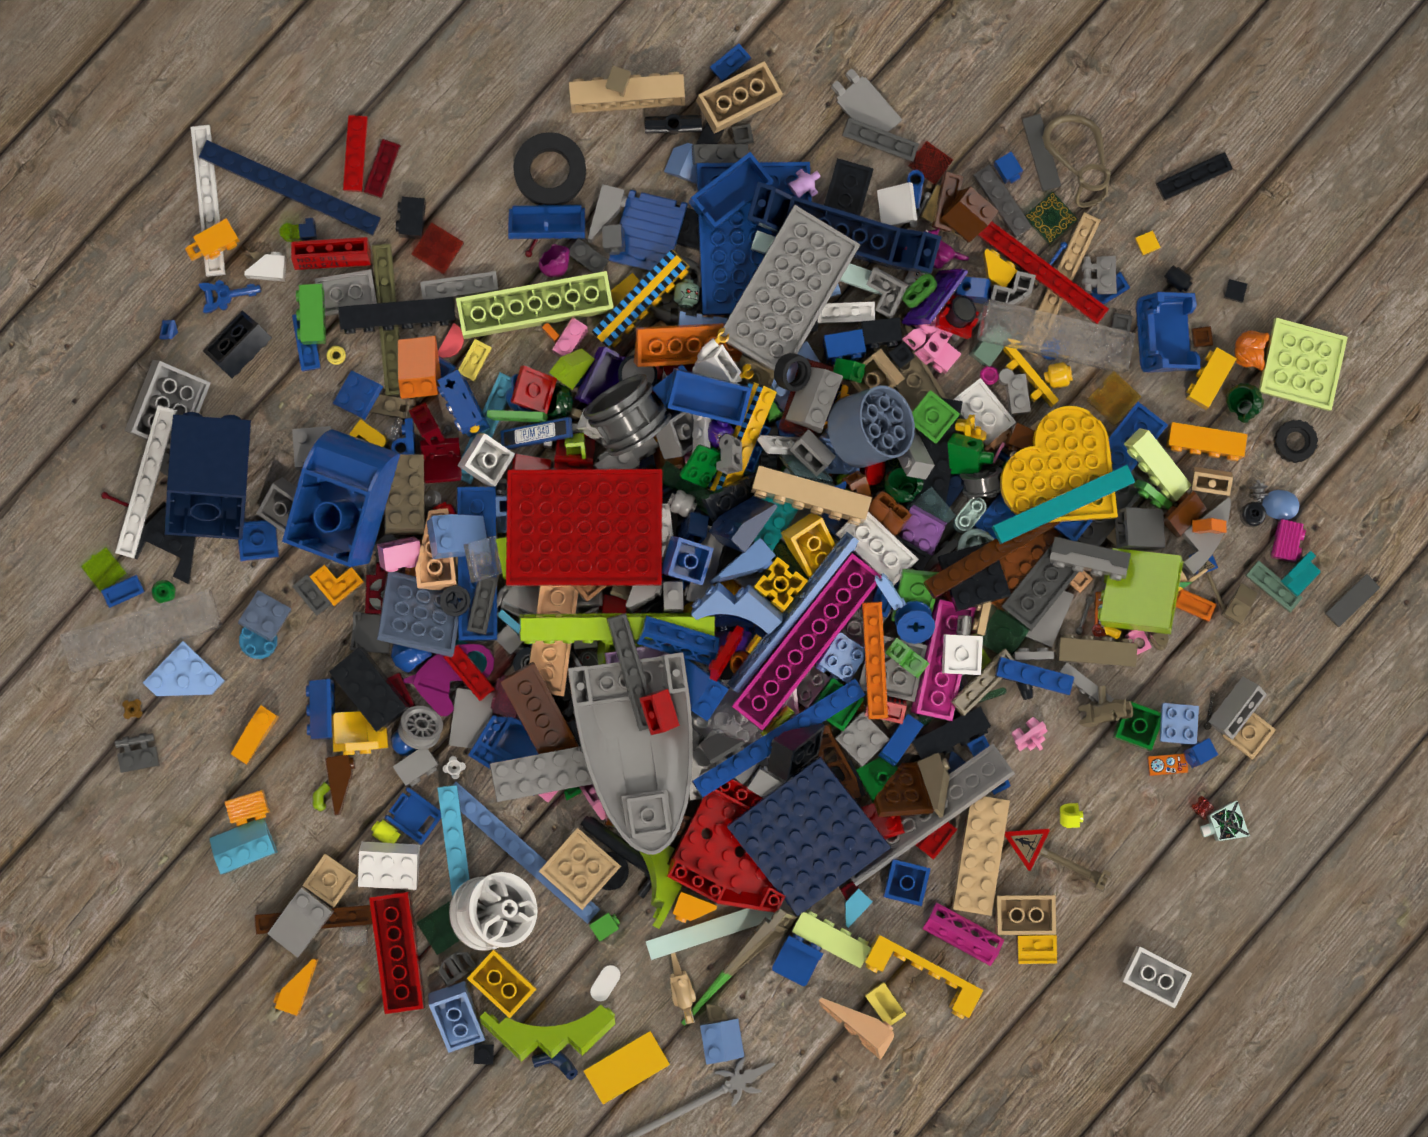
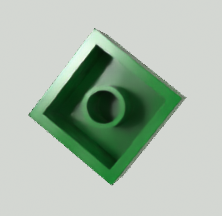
(1140, 728)

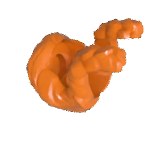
(1250, 349)

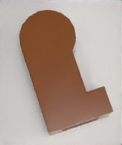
(858, 483)

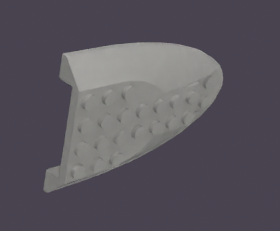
(636, 774)

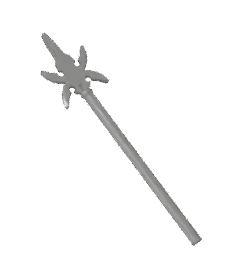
(737, 1082)

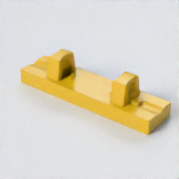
(1042, 389)

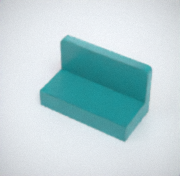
(1301, 574)

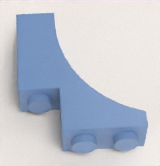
(745, 603)

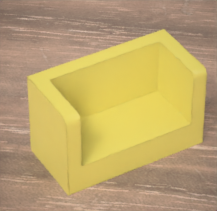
(885, 1004)

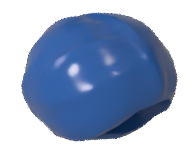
(408, 658)

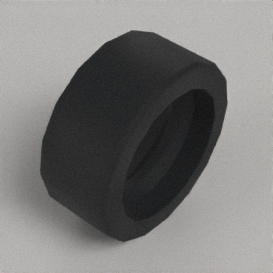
(782, 367)

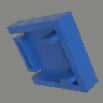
(412, 813)

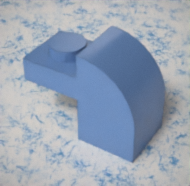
(501, 513)

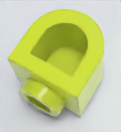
(1070, 815)

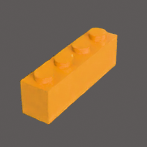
(1206, 440)

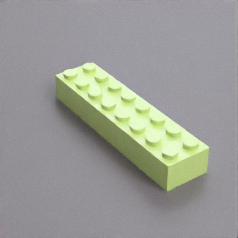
(534, 305)

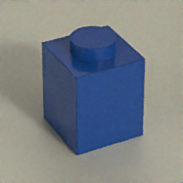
(1008, 168)
(1200, 753)

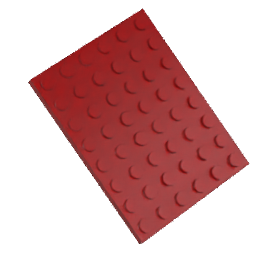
(584, 527)

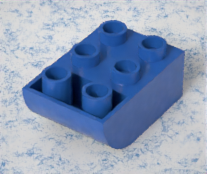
(341, 498)

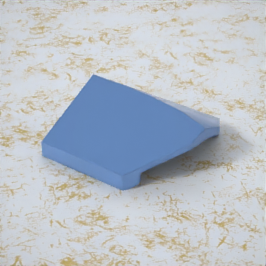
(681, 163)

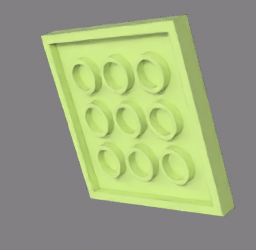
(1302, 364)

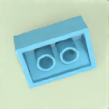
(242, 846)

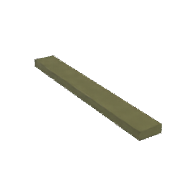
(386, 293)

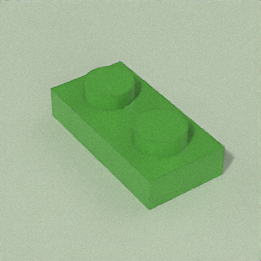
(1150, 492)

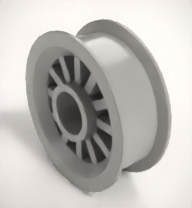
(420, 727)

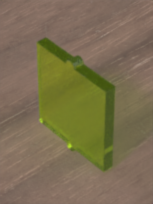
(103, 569)

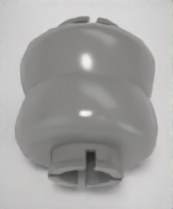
(682, 503)

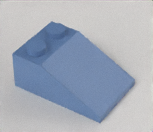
(451, 531)
(755, 559)
(456, 1016)

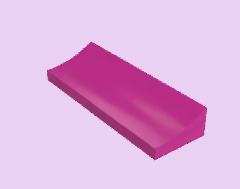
(935, 687)

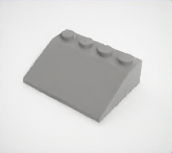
(167, 388)

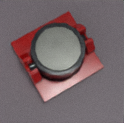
(956, 314)

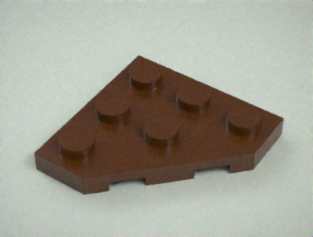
(904, 793)

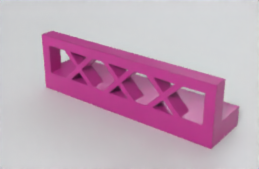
(962, 937)

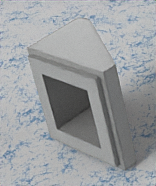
(964, 625)

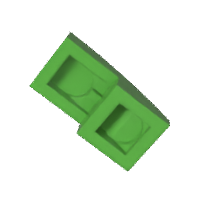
(907, 658)

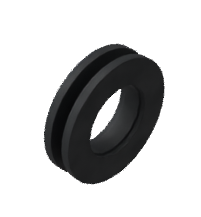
(549, 143)

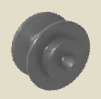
(1258, 491)

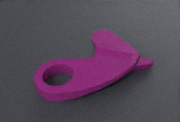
(435, 677)

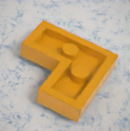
(338, 588)

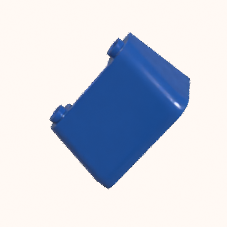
(1165, 332)

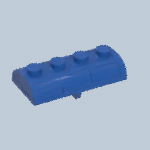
(546, 222)

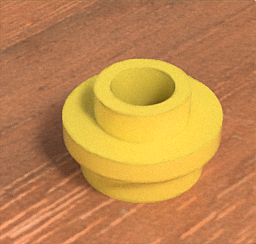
(334, 349)

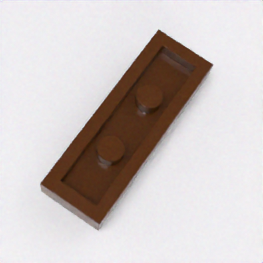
(949, 189)

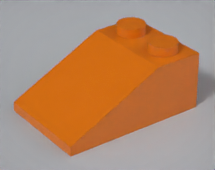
(418, 367)

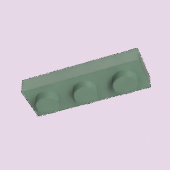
(1272, 585)

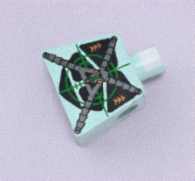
(1226, 823)

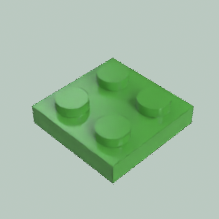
(934, 416)

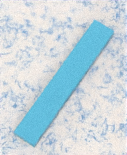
(495, 401)

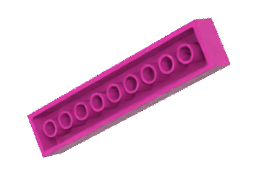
(806, 642)

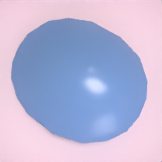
(1281, 505)

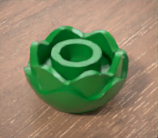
(169, 591)

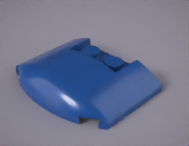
(502, 741)

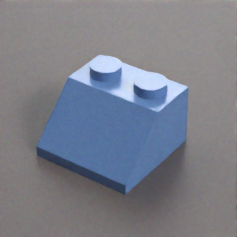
(722, 1041)

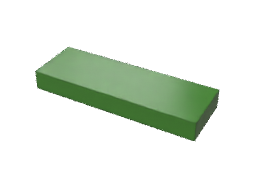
(520, 416)

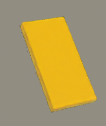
(626, 1067)

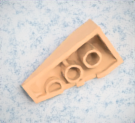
(434, 573)
(871, 1031)

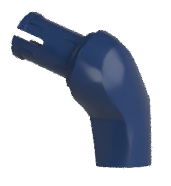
(561, 1061)

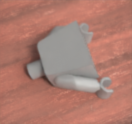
(518, 599)

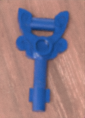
(224, 294)

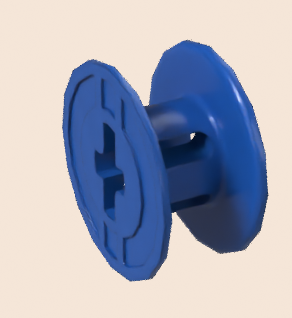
(914, 622)

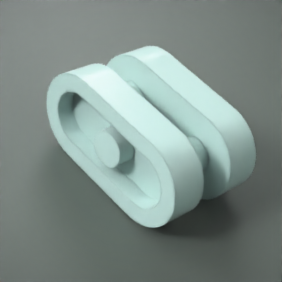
(969, 515)

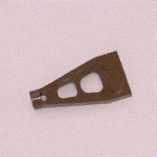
(850, 780)

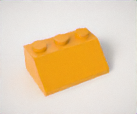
(691, 907)

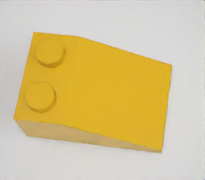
(809, 542)

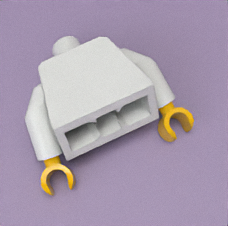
(717, 363)

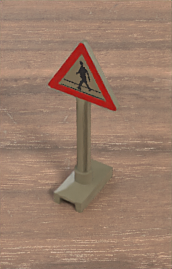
(1029, 845)

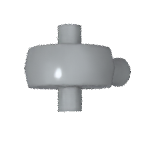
(431, 499)

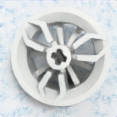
(503, 898)

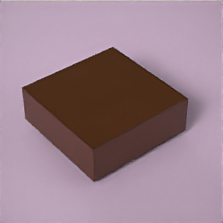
(1202, 337)

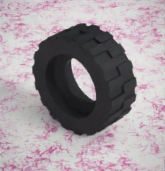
(1292, 455)

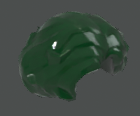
(1245, 401)
(560, 403)
(902, 487)

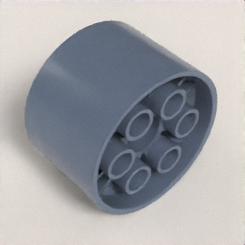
(871, 426)

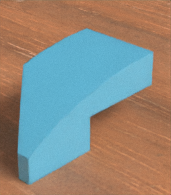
(856, 906)

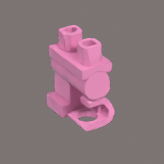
(928, 348)

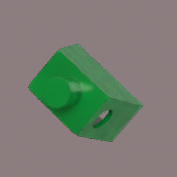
(967, 454)

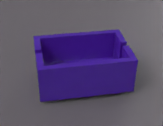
(600, 375)

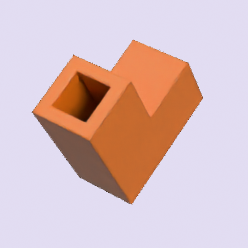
(1209, 525)

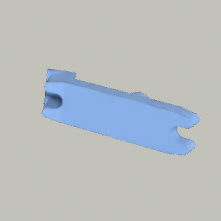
(889, 592)

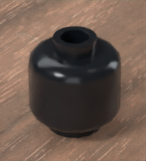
(1247, 517)

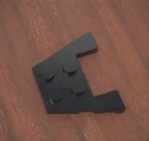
(175, 544)

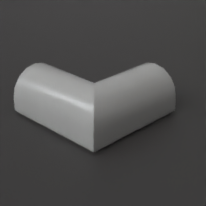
(891, 289)

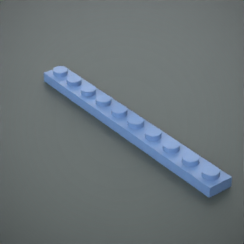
(797, 607)
(515, 847)

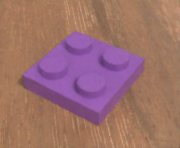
(923, 530)

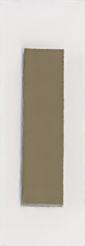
(979, 685)

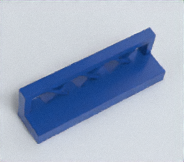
(679, 638)

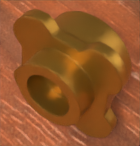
(137, 709)

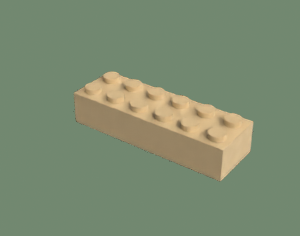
(640, 93)
(811, 495)
(980, 856)

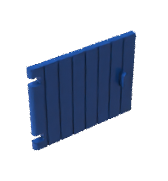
(650, 229)

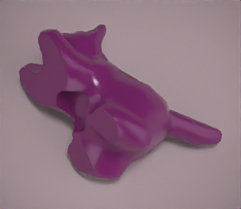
(945, 253)

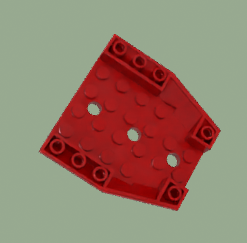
(711, 863)

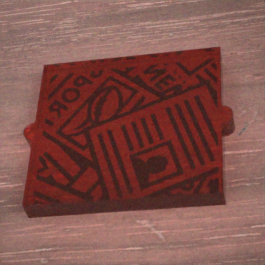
(931, 162)

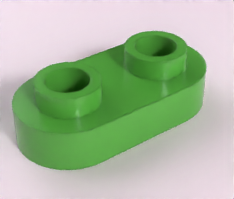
(919, 291)

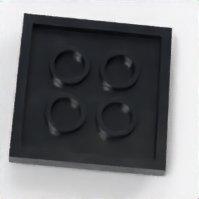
(980, 588)

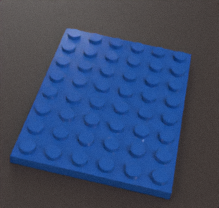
(726, 252)

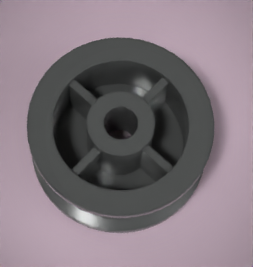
(983, 483)

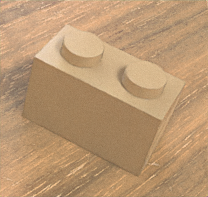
(1212, 481)

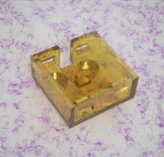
(1114, 398)

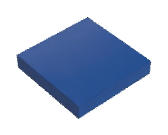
(258, 541)

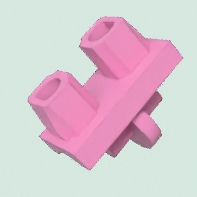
(1032, 738)

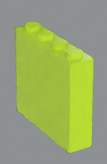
(1146, 596)

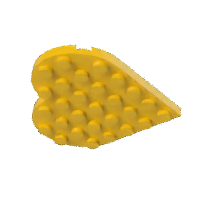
(1065, 454)

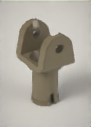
(1159, 640)

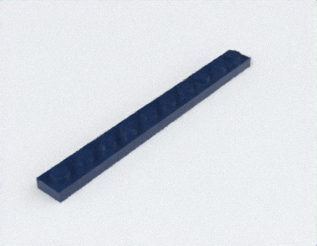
(289, 188)

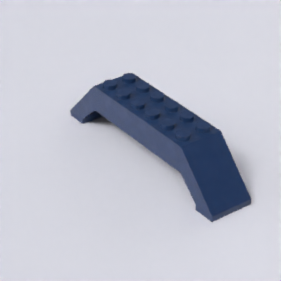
(878, 241)

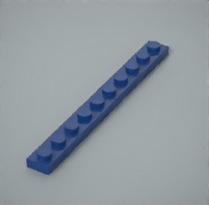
(762, 747)

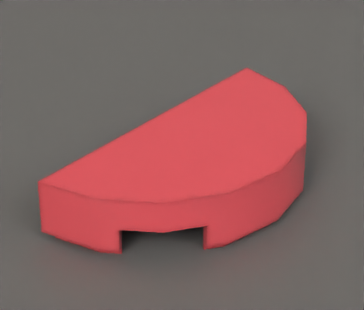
(452, 343)

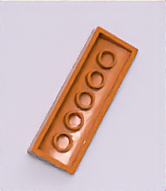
(676, 344)

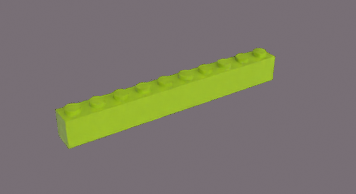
(595, 626)

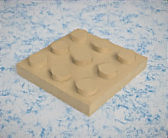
(579, 868)

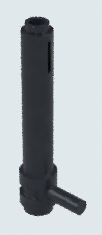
(619, 846)

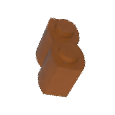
(889, 513)

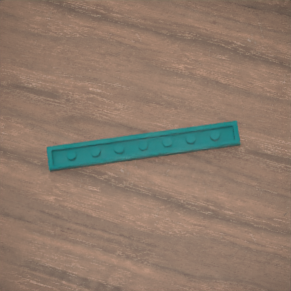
(1063, 504)

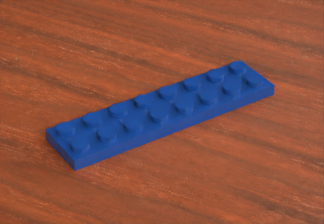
(1137, 418)
(477, 502)

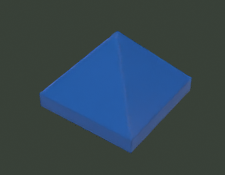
(168, 329)

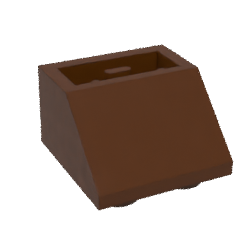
(1180, 518)

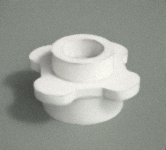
(454, 762)

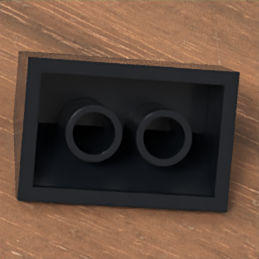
(237, 344)

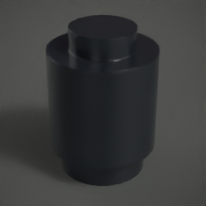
(1178, 279)

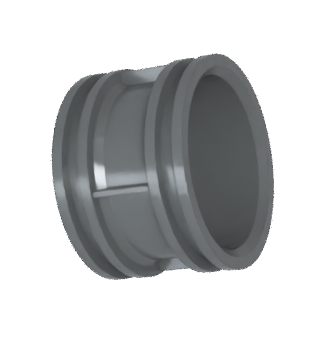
(627, 415)

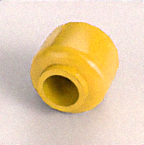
(1058, 375)

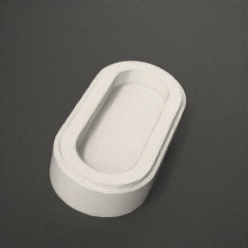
(605, 983)

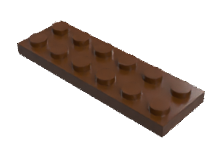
(537, 710)

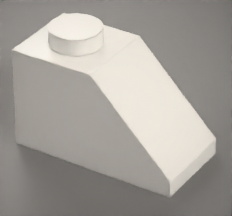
(268, 267)

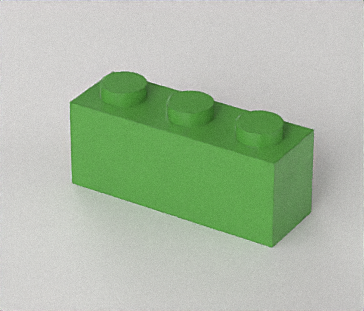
(311, 314)

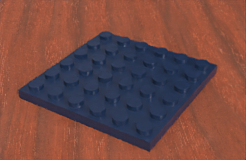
(808, 836)

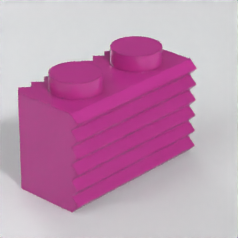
(1288, 540)

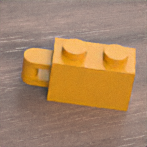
(213, 241)

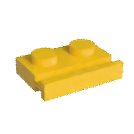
(1037, 949)

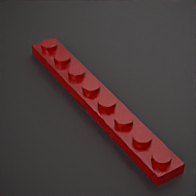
(1044, 272)

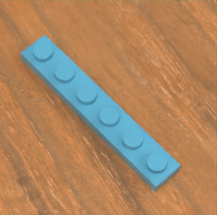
(453, 836)

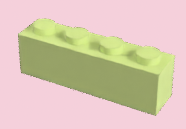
(1157, 464)
(831, 939)

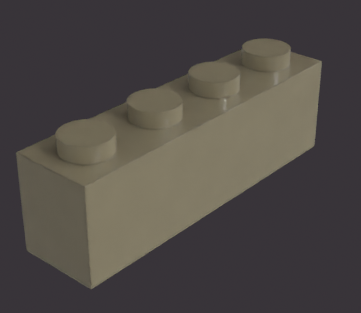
(1097, 652)

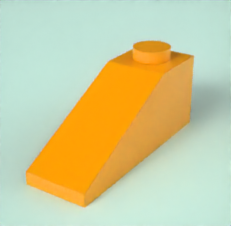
(254, 734)
(294, 992)

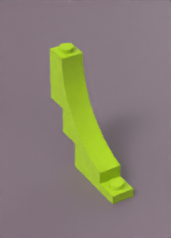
(663, 888)
(524, 1038)

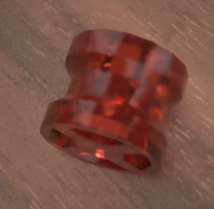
(1202, 807)

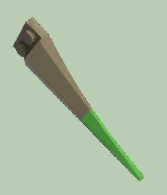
(762, 937)

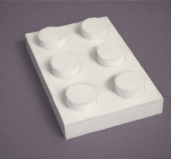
(988, 410)

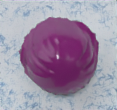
(555, 261)

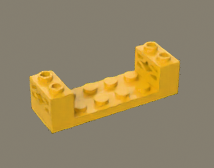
(966, 995)

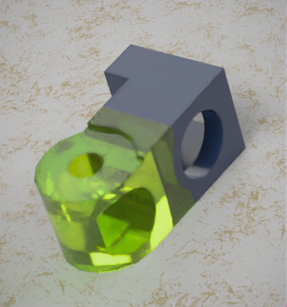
(299, 232)

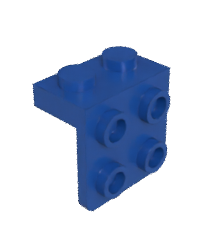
(797, 960)

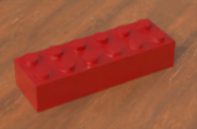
(397, 953)

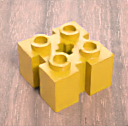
(791, 584)

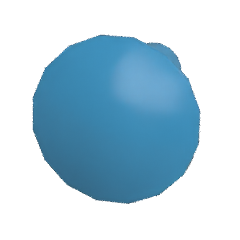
(255, 645)

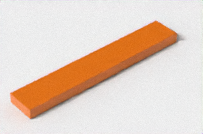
(875, 660)

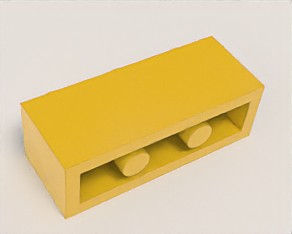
(1210, 378)

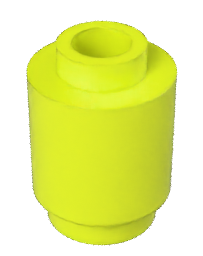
(385, 832)

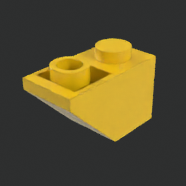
(998, 270)

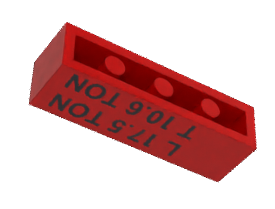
(331, 253)

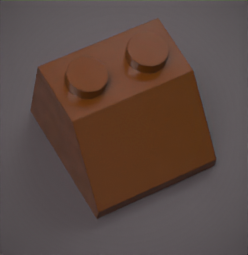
(969, 214)

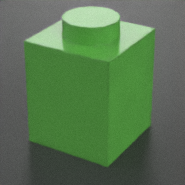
(605, 926)

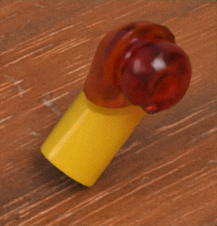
(1099, 631)

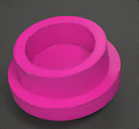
(989, 375)

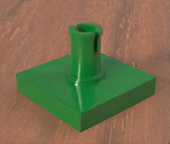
(843, 717)
(875, 776)

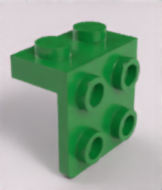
(701, 465)

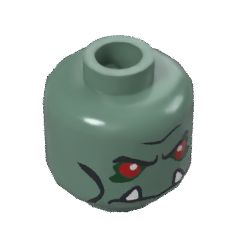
(686, 293)

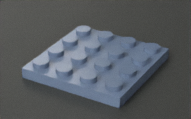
(415, 617)

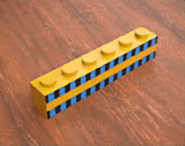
(640, 299)
(755, 416)

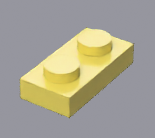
(474, 360)

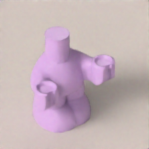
(804, 183)

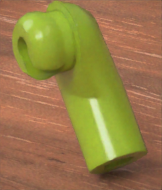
(318, 797)

